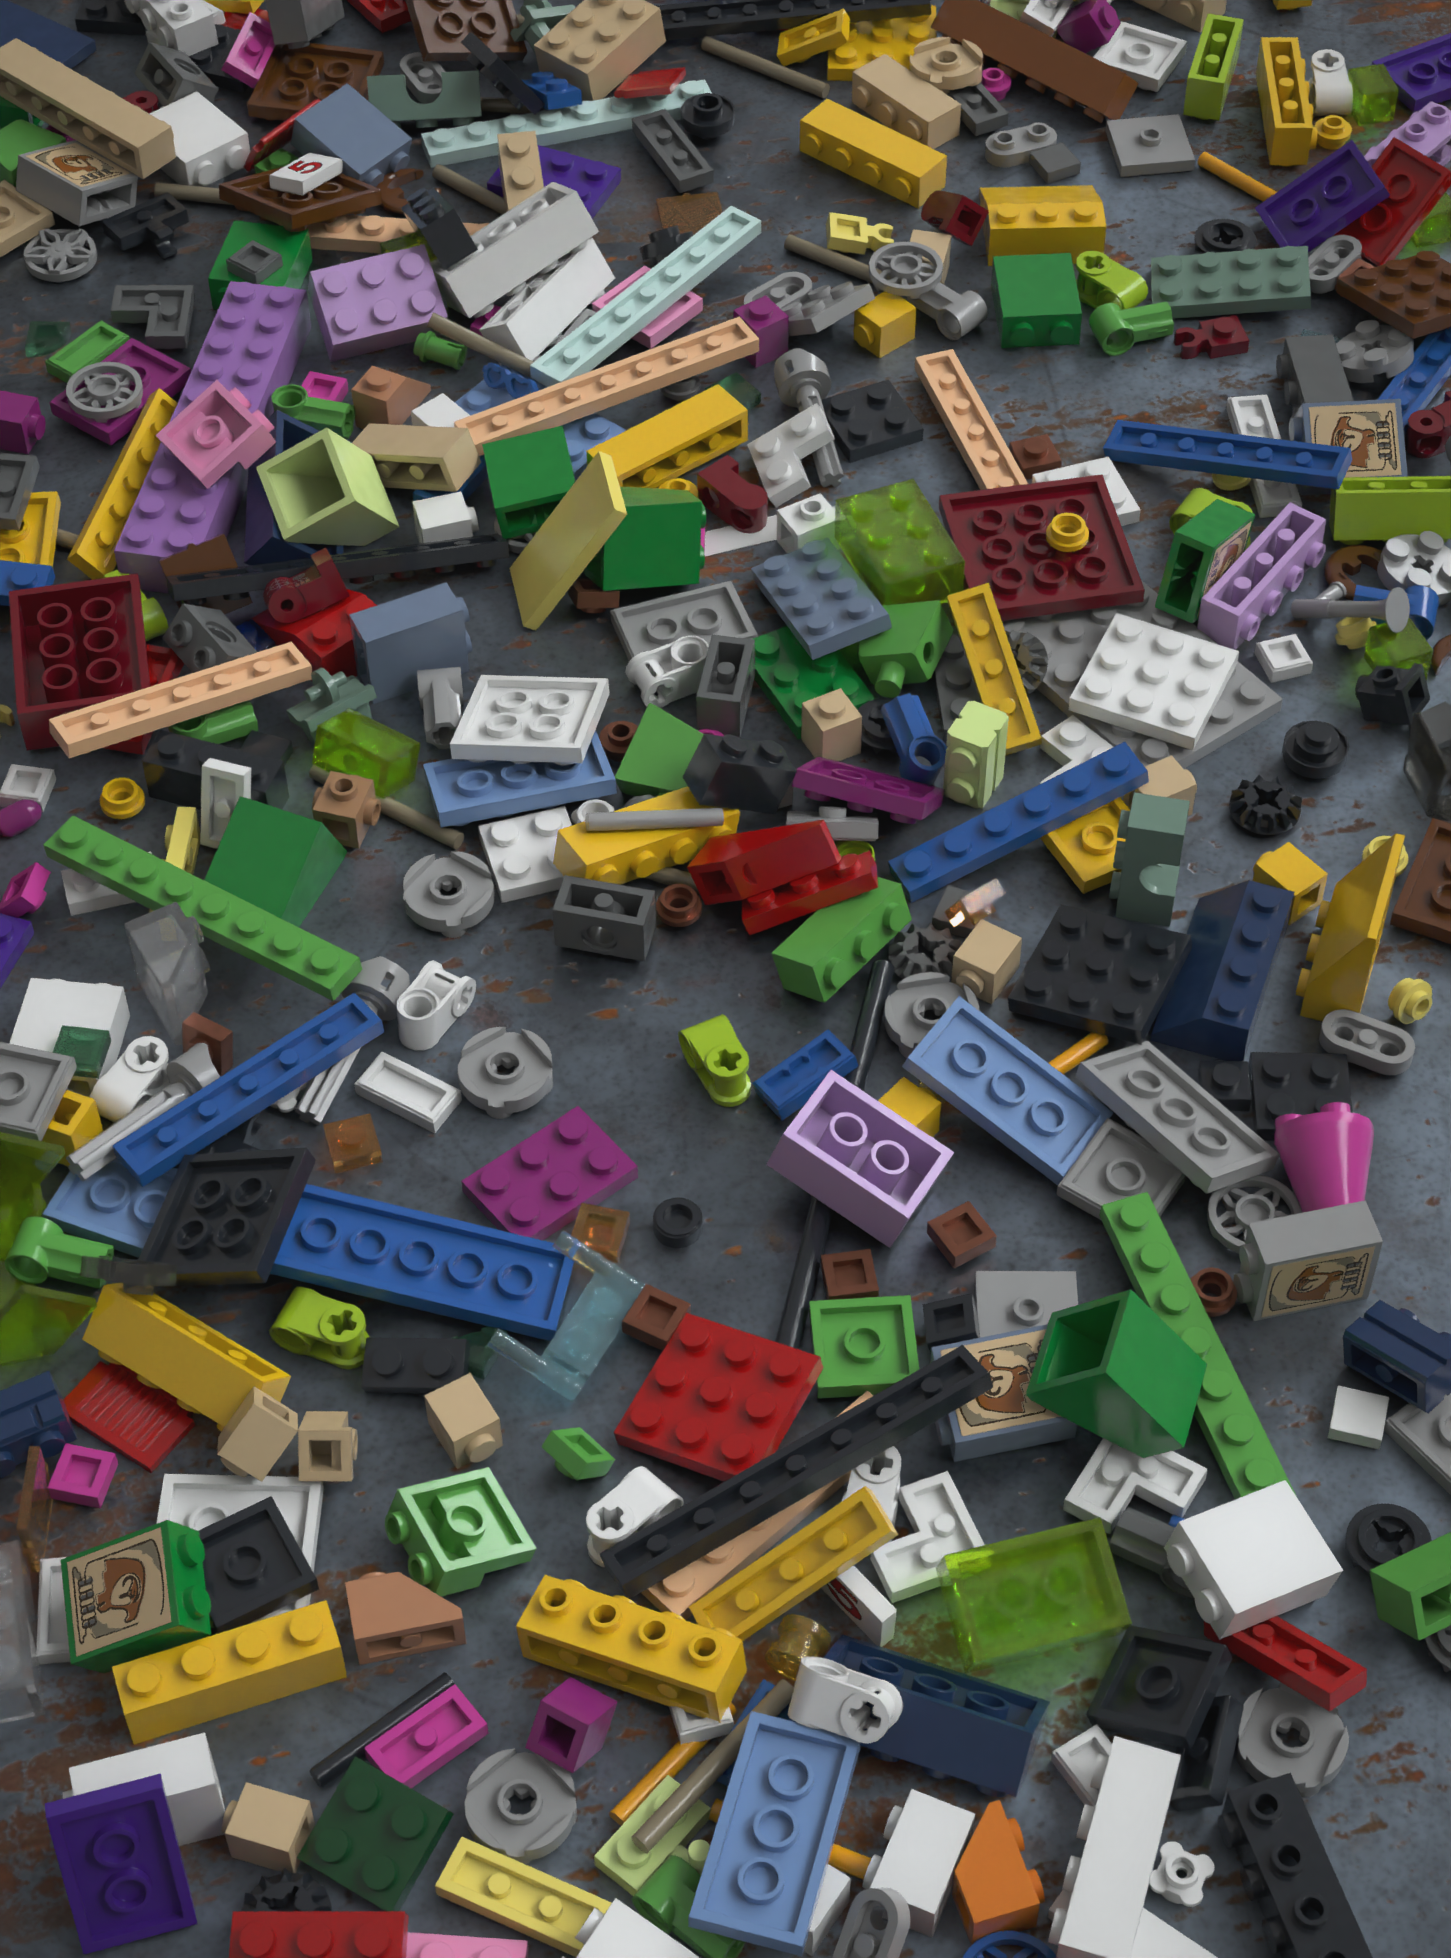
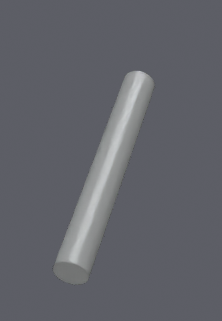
(654, 819)

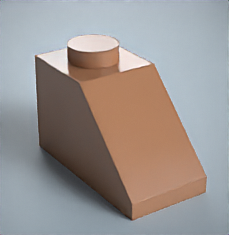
(386, 397)
(400, 1618)

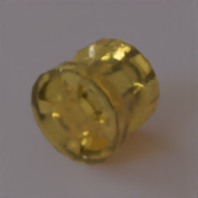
(797, 1639)

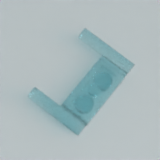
(586, 1329)

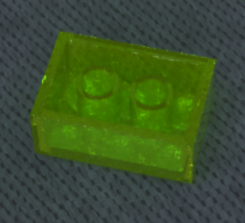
(898, 545)
(1033, 1595)

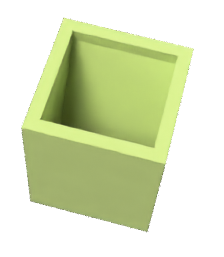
(327, 493)

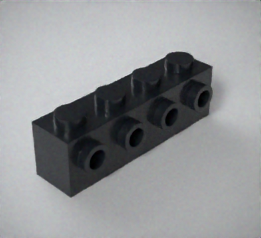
(1289, 1872)

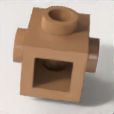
(347, 807)

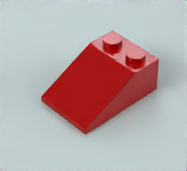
(322, 636)

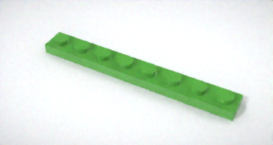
(219, 913)
(1164, 1285)

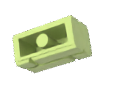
(975, 754)

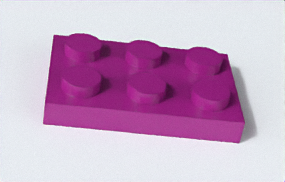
(155, 372)
(868, 789)
(549, 1175)

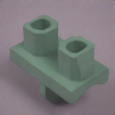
(538, 20)
(328, 698)

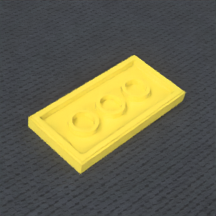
(568, 541)

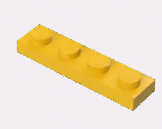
(994, 664)
(797, 1567)

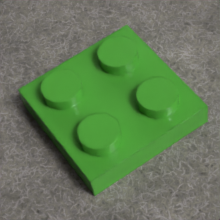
(862, 1344)

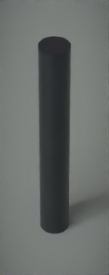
(341, 1759)

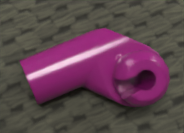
(19, 817)

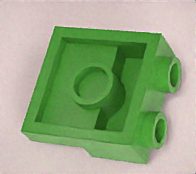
(457, 1531)

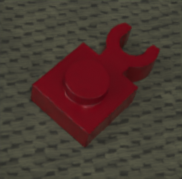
(1215, 336)

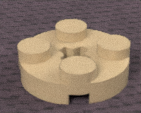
(947, 64)

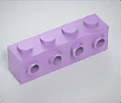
(1424, 131)
(1262, 577)

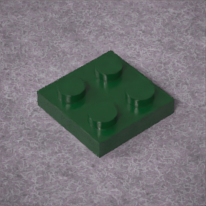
(375, 1836)

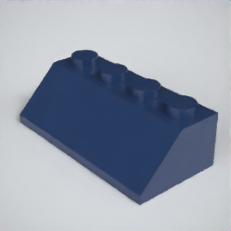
(262, 534)
(1226, 972)
(950, 1719)

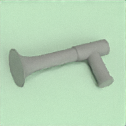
(1393, 609)

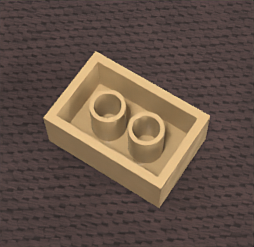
(601, 44)

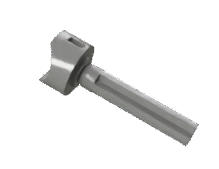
(802, 389)
(383, 1003)
(186, 1076)

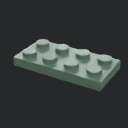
(1232, 281)

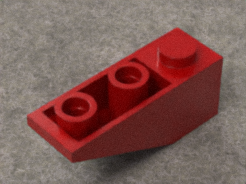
(759, 860)

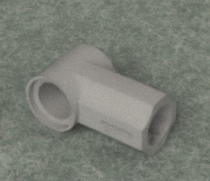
(953, 312)
(442, 701)

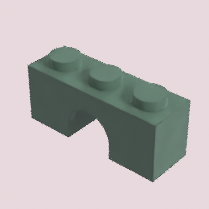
(457, 101)
(1149, 858)

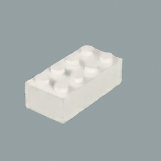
(515, 249)

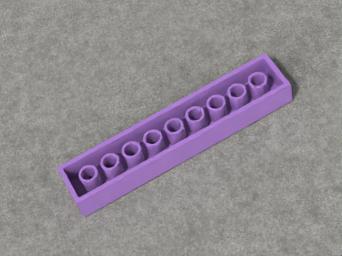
(248, 348)

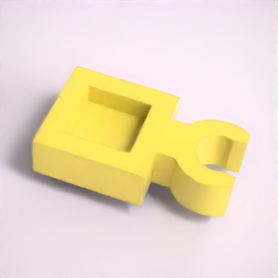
(853, 234)

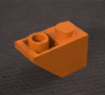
(992, 1881)

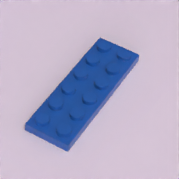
(425, 1262)

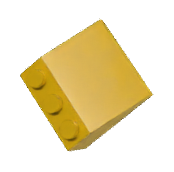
(1042, 220)
(1350, 935)

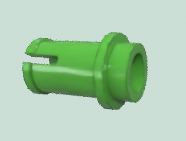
(439, 350)

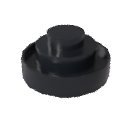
(707, 115)
(663, 243)
(1315, 749)

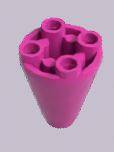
(1326, 1155)

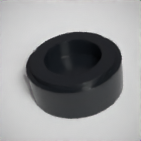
(677, 1222)

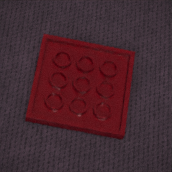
(1006, 546)

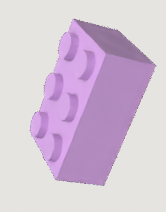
(375, 302)
(859, 1158)

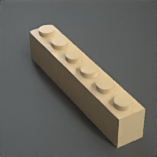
(84, 110)

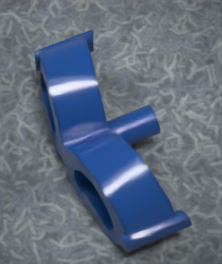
(516, 385)

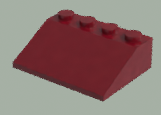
(75, 649)

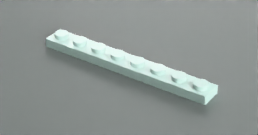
(554, 125)
(647, 298)

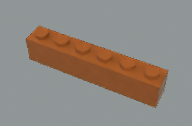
(1038, 58)

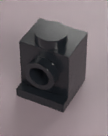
(1392, 694)

